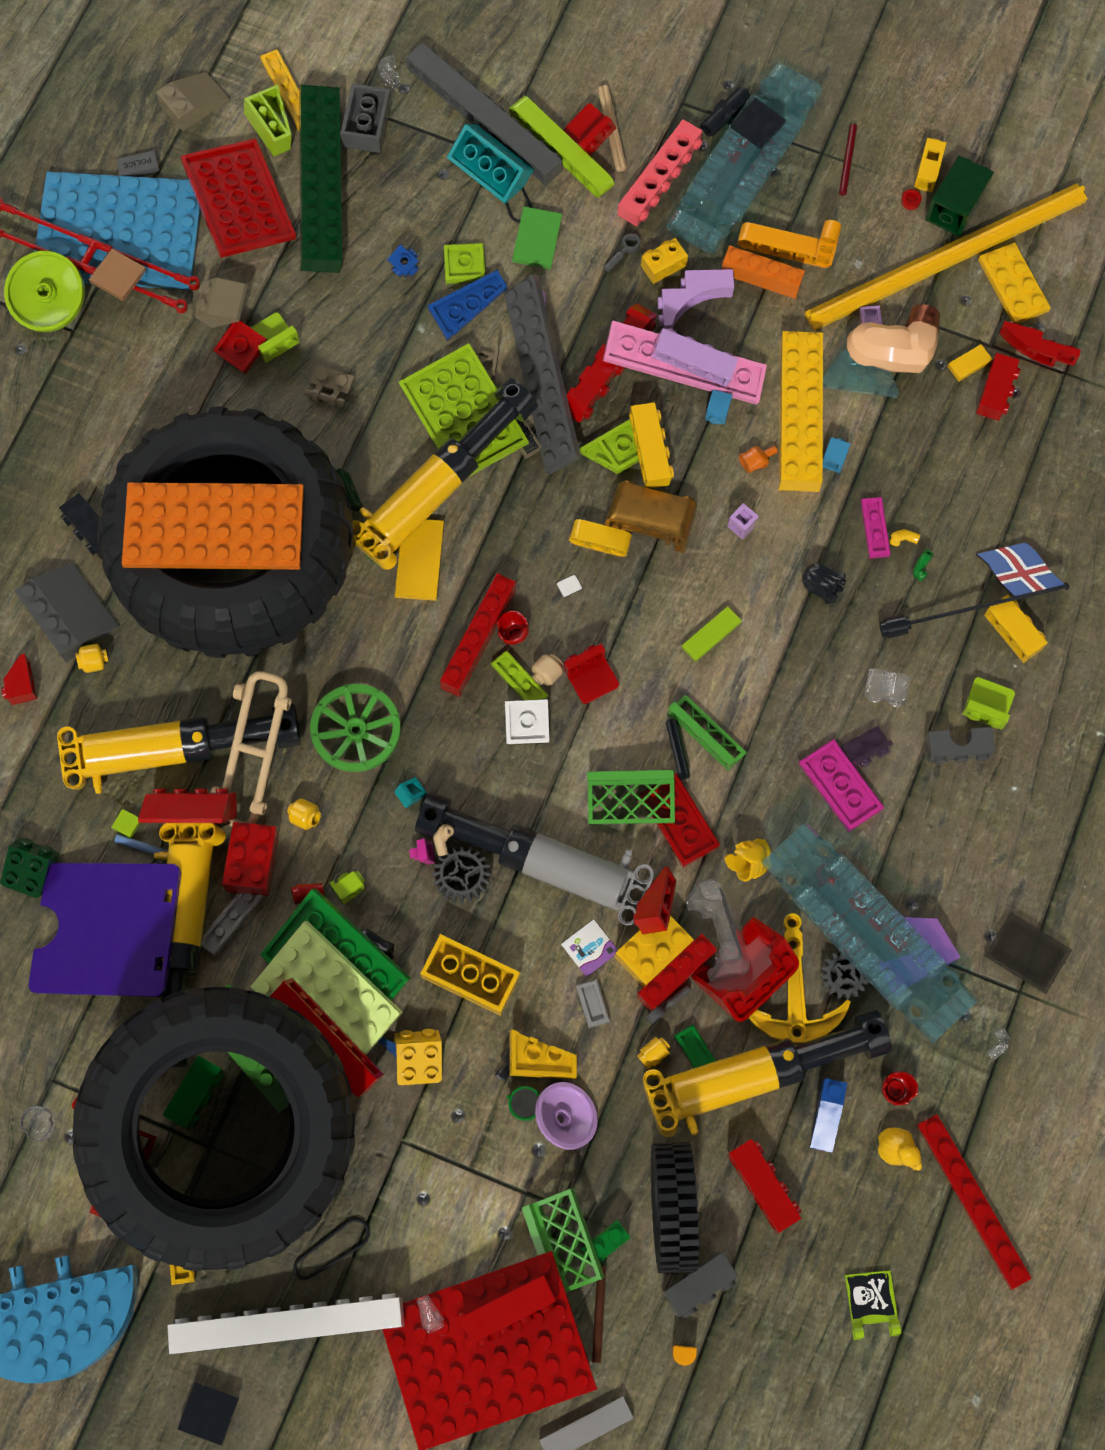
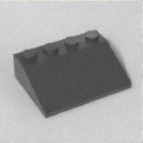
(66, 610)

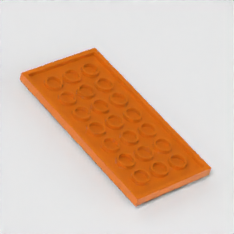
(213, 526)

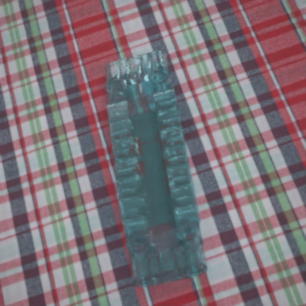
(738, 167)
(869, 932)

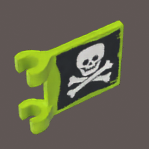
(871, 1302)

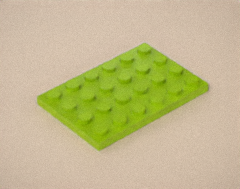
(453, 397)

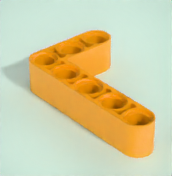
(792, 245)

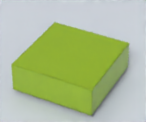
(126, 823)

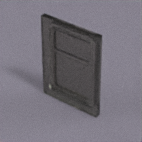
(1028, 953)

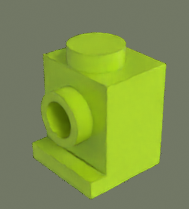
(348, 886)

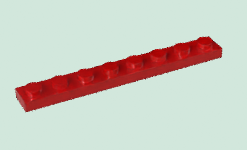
(974, 1202)

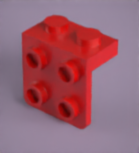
(590, 128)
(590, 674)

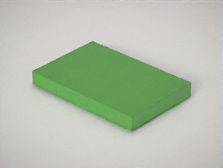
(537, 238)

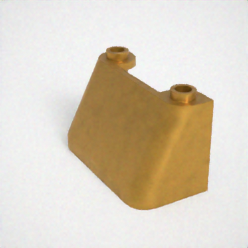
(652, 514)

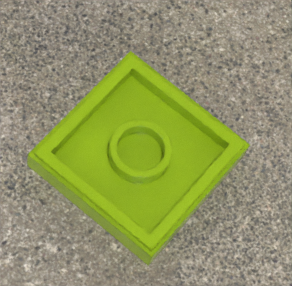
(464, 262)

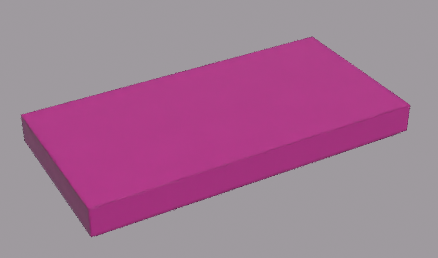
(841, 785)

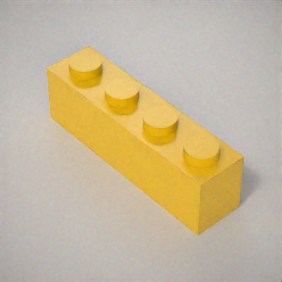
(650, 445)

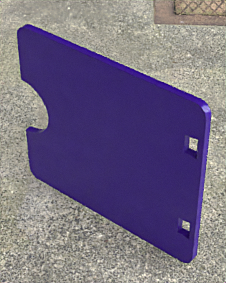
(108, 929)

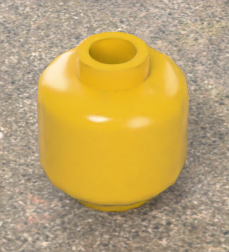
(91, 658)
(304, 814)

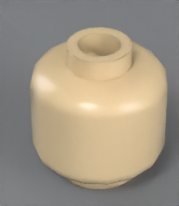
(547, 669)

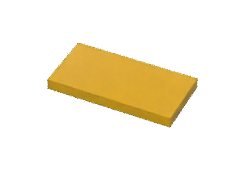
(420, 562)

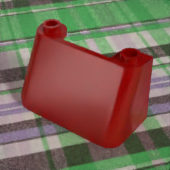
(770, 968)

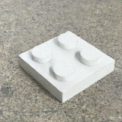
(527, 721)

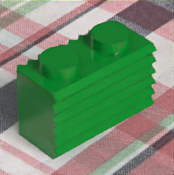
(609, 1241)

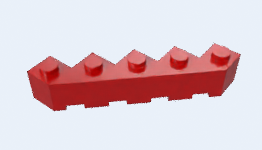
(595, 378)

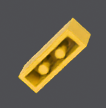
(1016, 629)

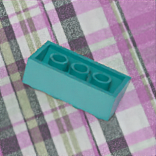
(489, 162)

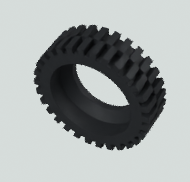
(674, 1207)

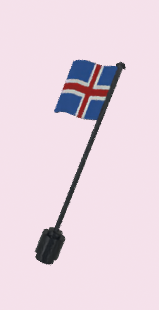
(1016, 569)

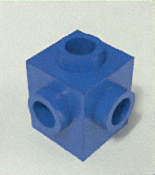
(401, 255)

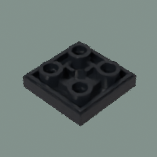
(758, 123)
(208, 1413)

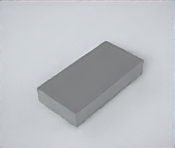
(592, 1003)

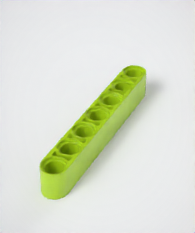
(572, 155)

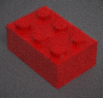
(250, 859)

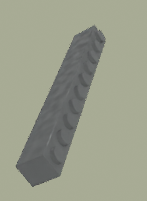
(482, 111)

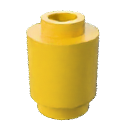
(654, 1052)

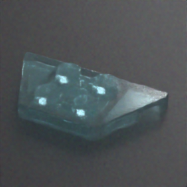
(854, 377)

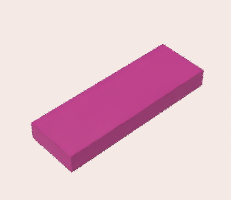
(875, 527)

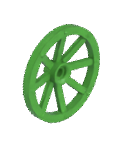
(352, 724)

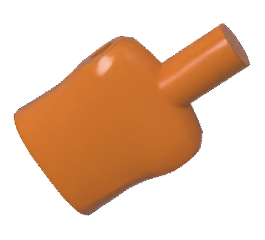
(756, 458)

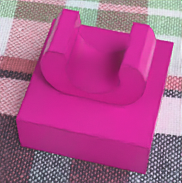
(423, 852)

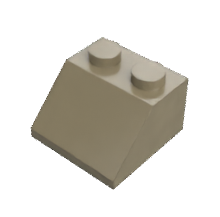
(220, 302)

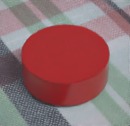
(911, 199)

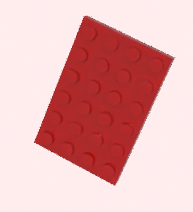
(238, 198)

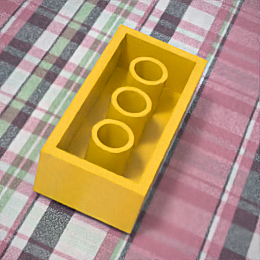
(470, 975)

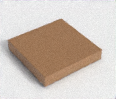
(117, 275)

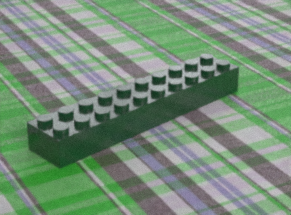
(320, 179)

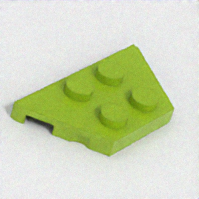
(613, 449)

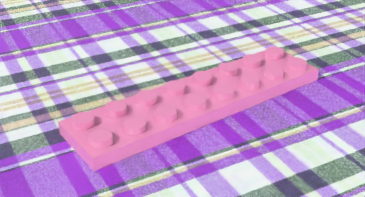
(633, 348)

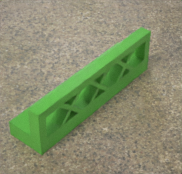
(703, 736)

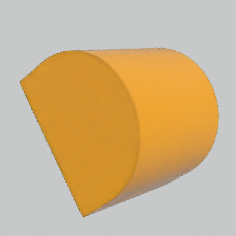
(684, 1354)

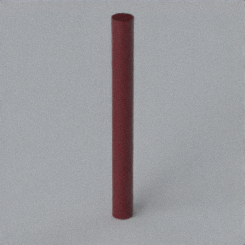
(848, 160)

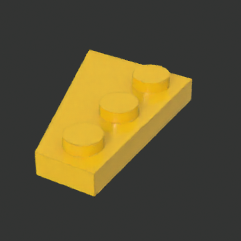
(538, 1059)

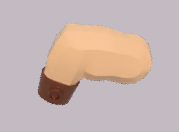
(895, 346)

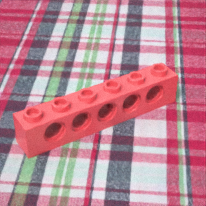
(684, 134)

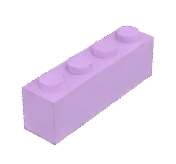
(694, 357)

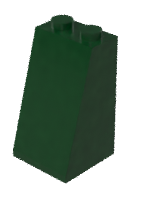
(959, 195)

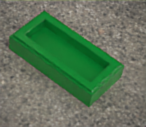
(694, 1047)

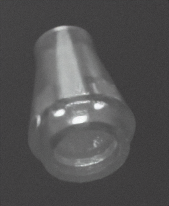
(430, 1315)

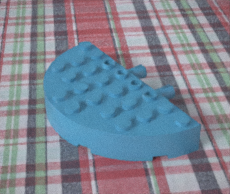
(63, 1324)

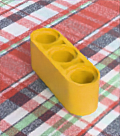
(600, 537)

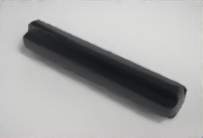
(678, 749)

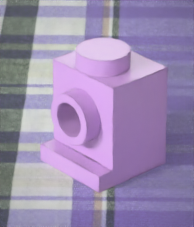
(742, 521)

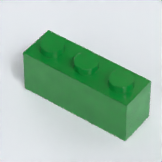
(194, 1093)

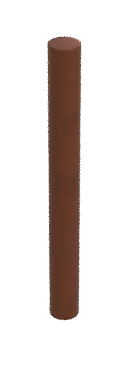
(598, 1318)

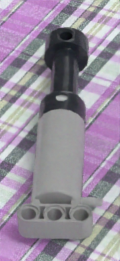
(542, 857)

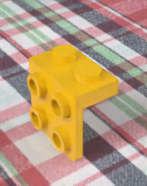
(418, 1057)

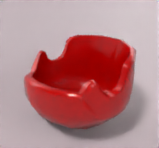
(512, 627)
(899, 1088)

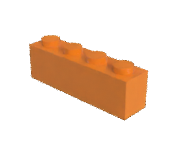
(763, 272)

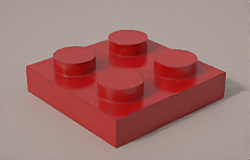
(240, 346)

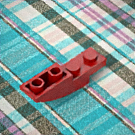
(1030, 343)

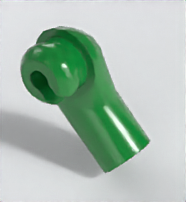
(922, 562)

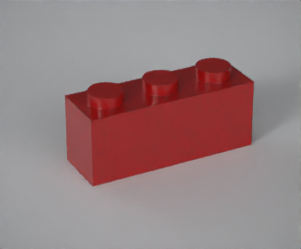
(998, 387)

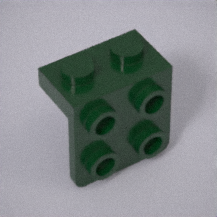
(27, 866)

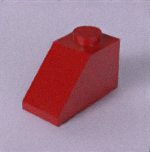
(19, 682)

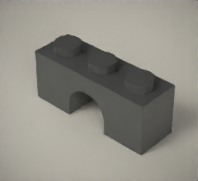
(942, 749)

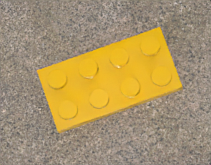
(1014, 283)

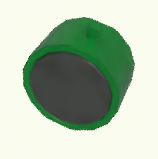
(523, 1103)

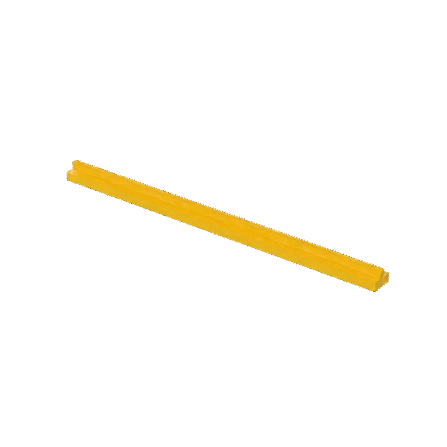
(945, 256)

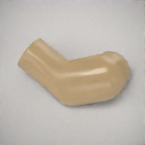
(441, 837)

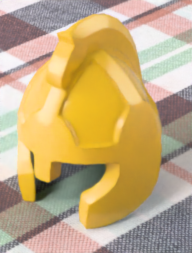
(748, 859)

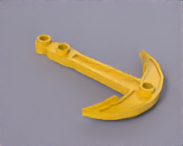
(796, 1002)

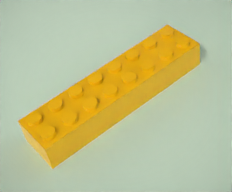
(801, 411)

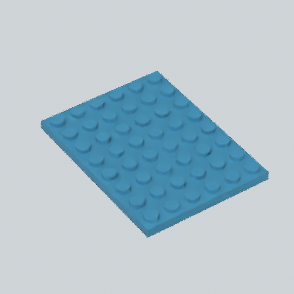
(133, 214)

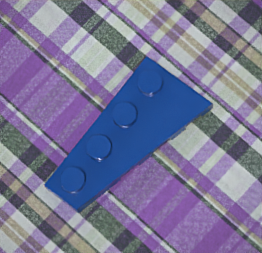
(463, 305)

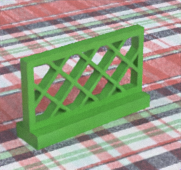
(636, 778)
(544, 1242)

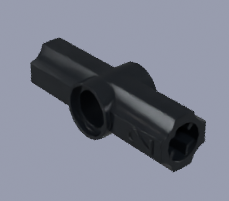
(725, 112)

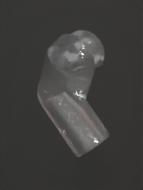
(1001, 1046)

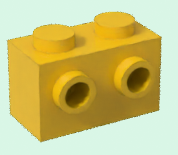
(664, 260)

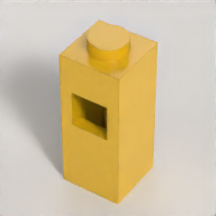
(930, 165)

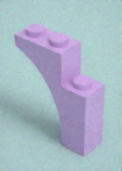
(695, 288)

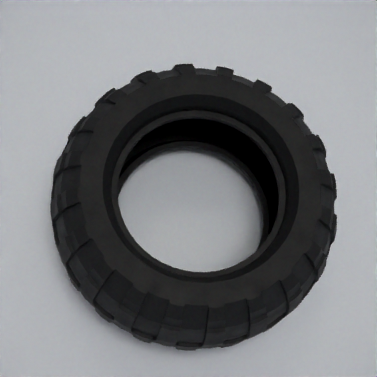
(252, 611)
(232, 1229)

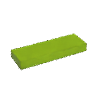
(711, 634)
(518, 678)

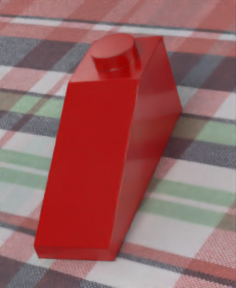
(655, 906)

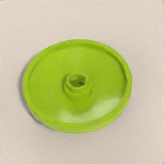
(44, 291)

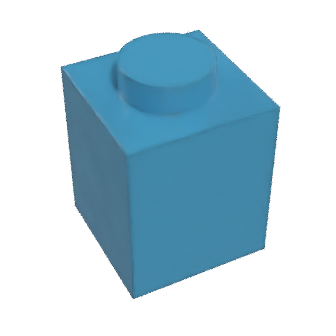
(718, 407)
(835, 454)

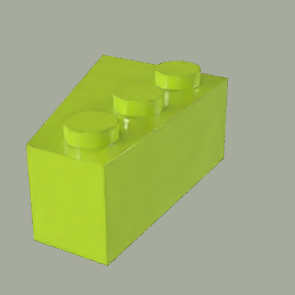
(269, 119)

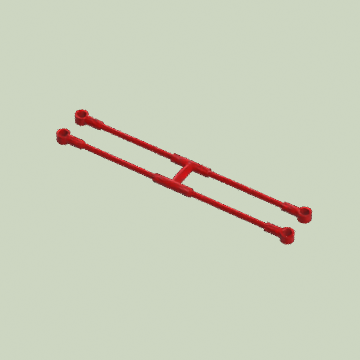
(93, 246)

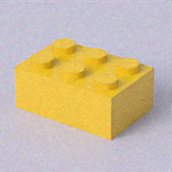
(650, 953)

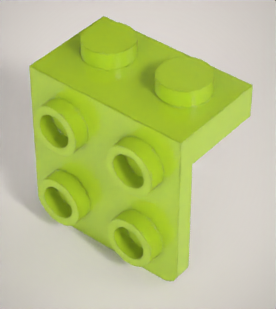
(278, 334)
(989, 703)

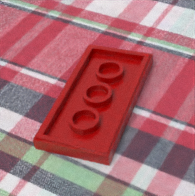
(690, 834)

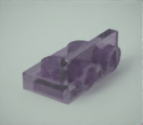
(866, 747)

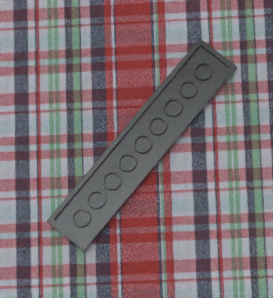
(542, 374)

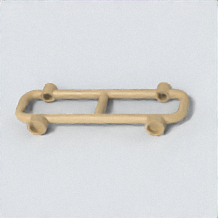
(244, 693)

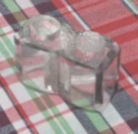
(887, 687)

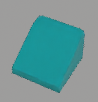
(410, 792)

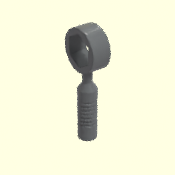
(619, 255)
(657, 1013)

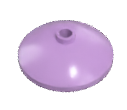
(573, 1109)

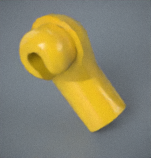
(903, 534)

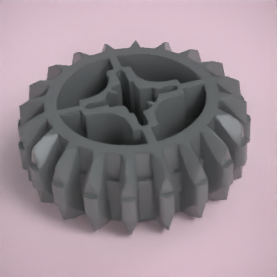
(453, 876)

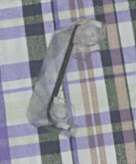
(713, 901)

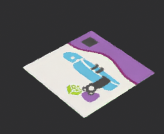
(589, 948)

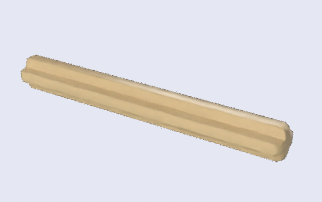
(614, 139)

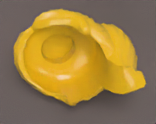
(899, 1148)

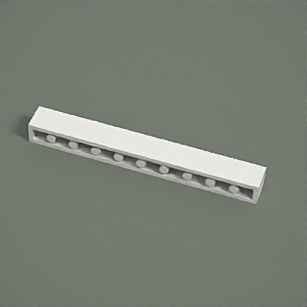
(285, 1325)

